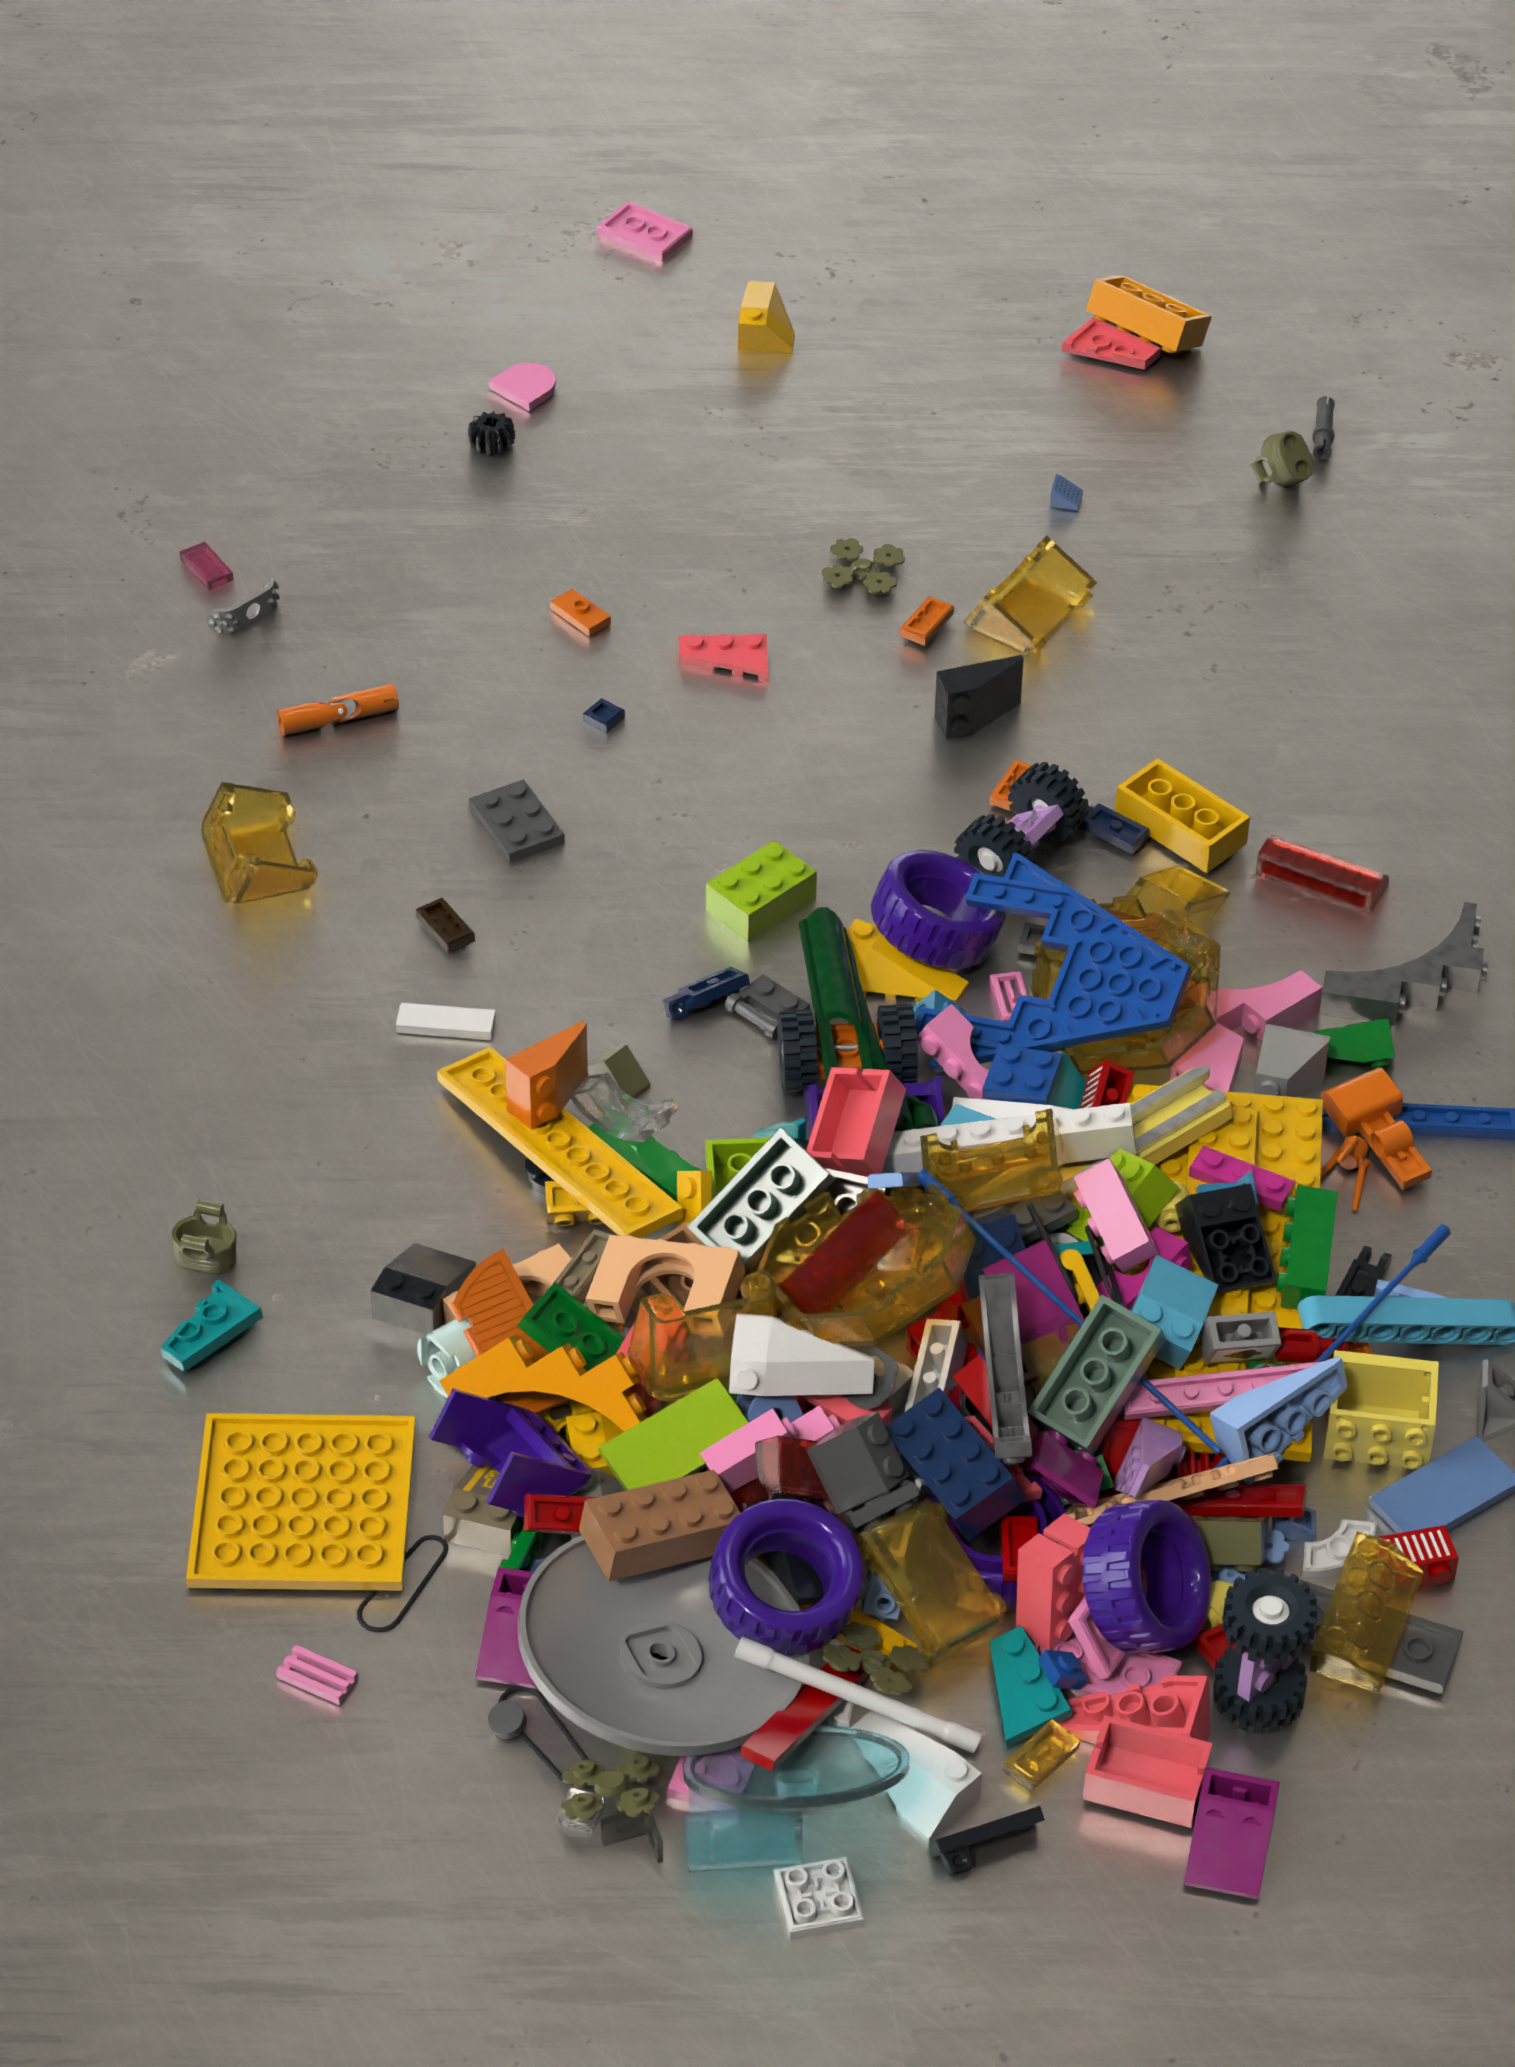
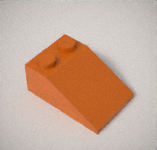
(545, 1075)

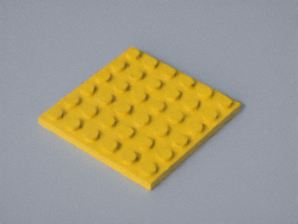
(302, 1502)

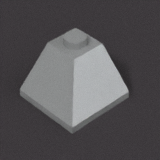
(1290, 1062)

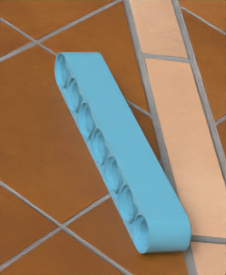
(1412, 1319)

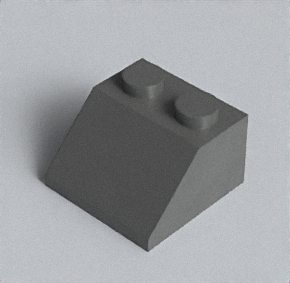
(857, 1462)

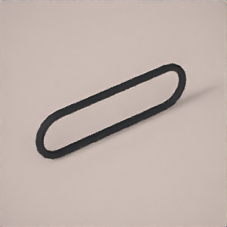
(1044, 1235)

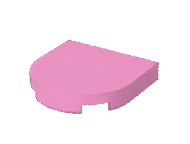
(525, 384)

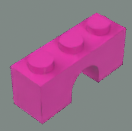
(1169, 1247)

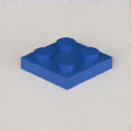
(1022, 1075)

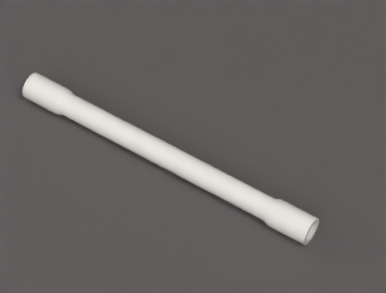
(767, 1658)

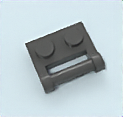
(767, 998)

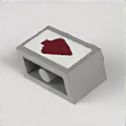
(1239, 1337)

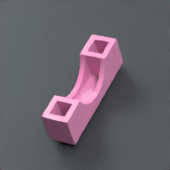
(949, 1044)

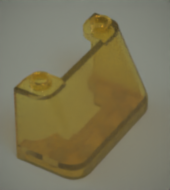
(1032, 599)
(251, 845)
(999, 1170)
(690, 1348)
(931, 1580)

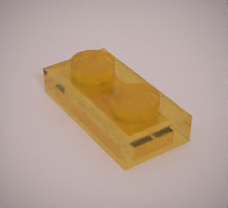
(1041, 1755)

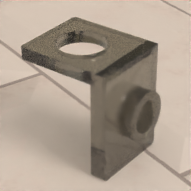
(622, 1828)

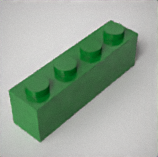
(650, 1159)
(1309, 1245)

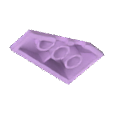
(1149, 1457)

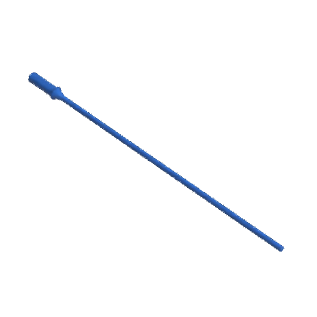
(926, 1178)
(1419, 1256)

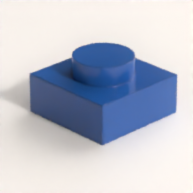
(1062, 1669)

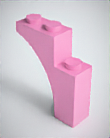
(1274, 1004)
(735, 1454)

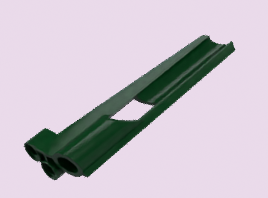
(839, 994)

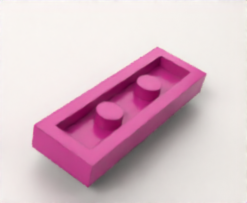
(1216, 1167)

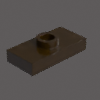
(445, 925)

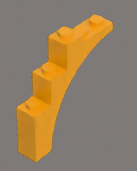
(561, 1372)

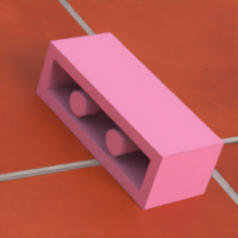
(1114, 1216)

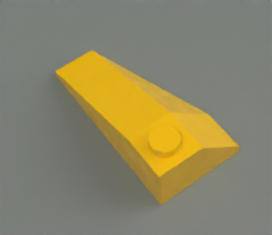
(764, 320)
(893, 973)

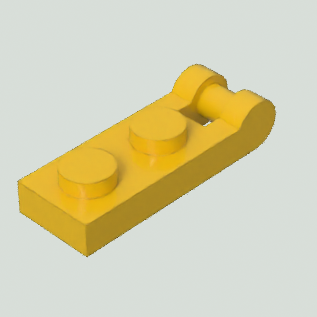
(1084, 1285)

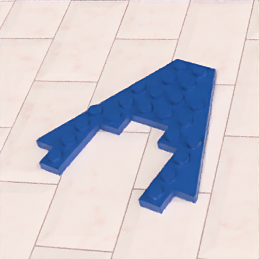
(1107, 985)

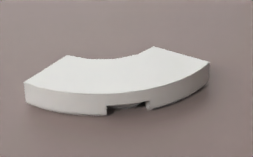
(1329, 1555)

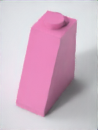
(1220, 1051)

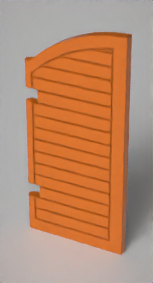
(494, 1305)

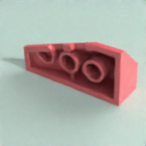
(1174, 1705)

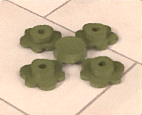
(863, 568)
(873, 1661)
(608, 1784)

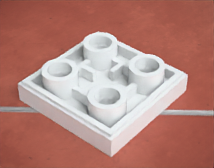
(818, 1897)

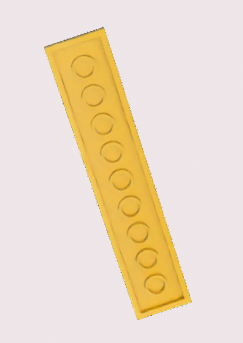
(565, 1151)

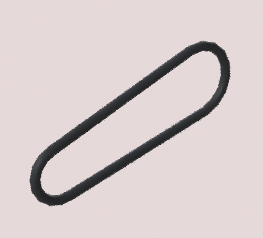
(1114, 1294)
(416, 1593)
(557, 1721)

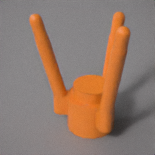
(1350, 1156)

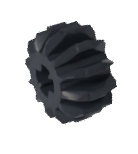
(491, 433)

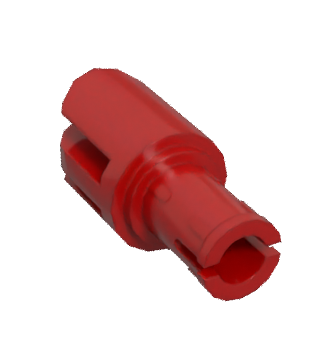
(1303, 1345)

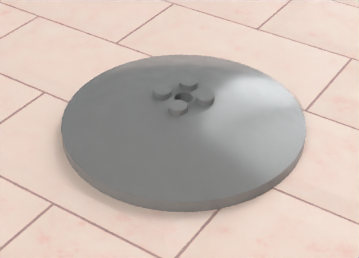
(594, 1644)

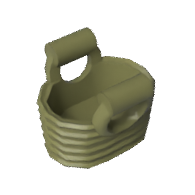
(1288, 460)
(203, 1244)

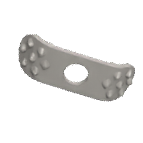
(235, 619)

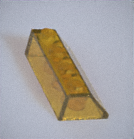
(1366, 1613)

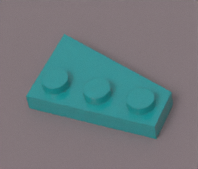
(212, 1325)
(1023, 1687)

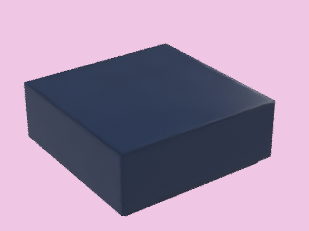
(603, 715)

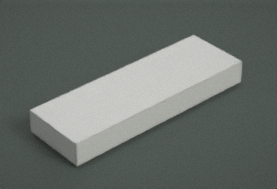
(445, 1021)

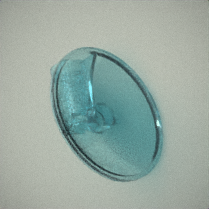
(755, 1815)

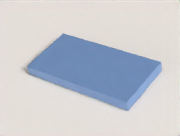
(1446, 1489)

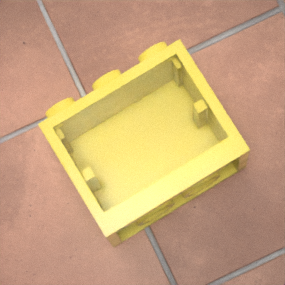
(1384, 1411)

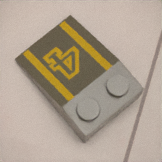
(475, 1523)

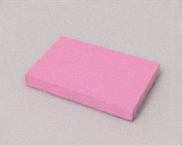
(644, 231)

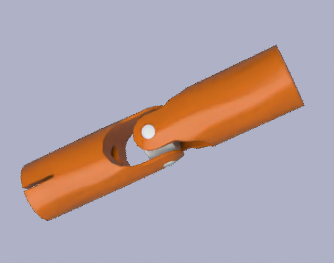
(318, 714)

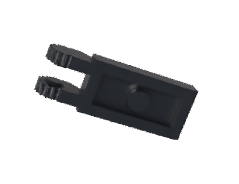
(1362, 1276)

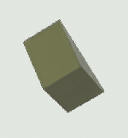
(623, 1070)

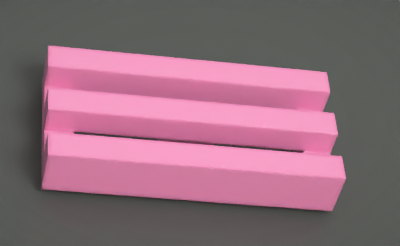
(997, 993)
(320, 1670)

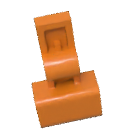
(1368, 1107)

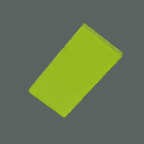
(672, 1439)

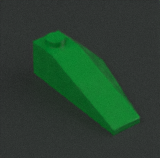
(1361, 1042)

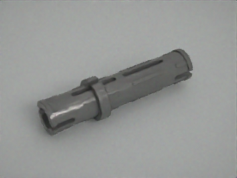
(1323, 433)

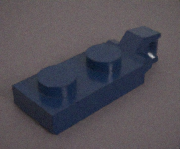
(1115, 828)
(704, 991)

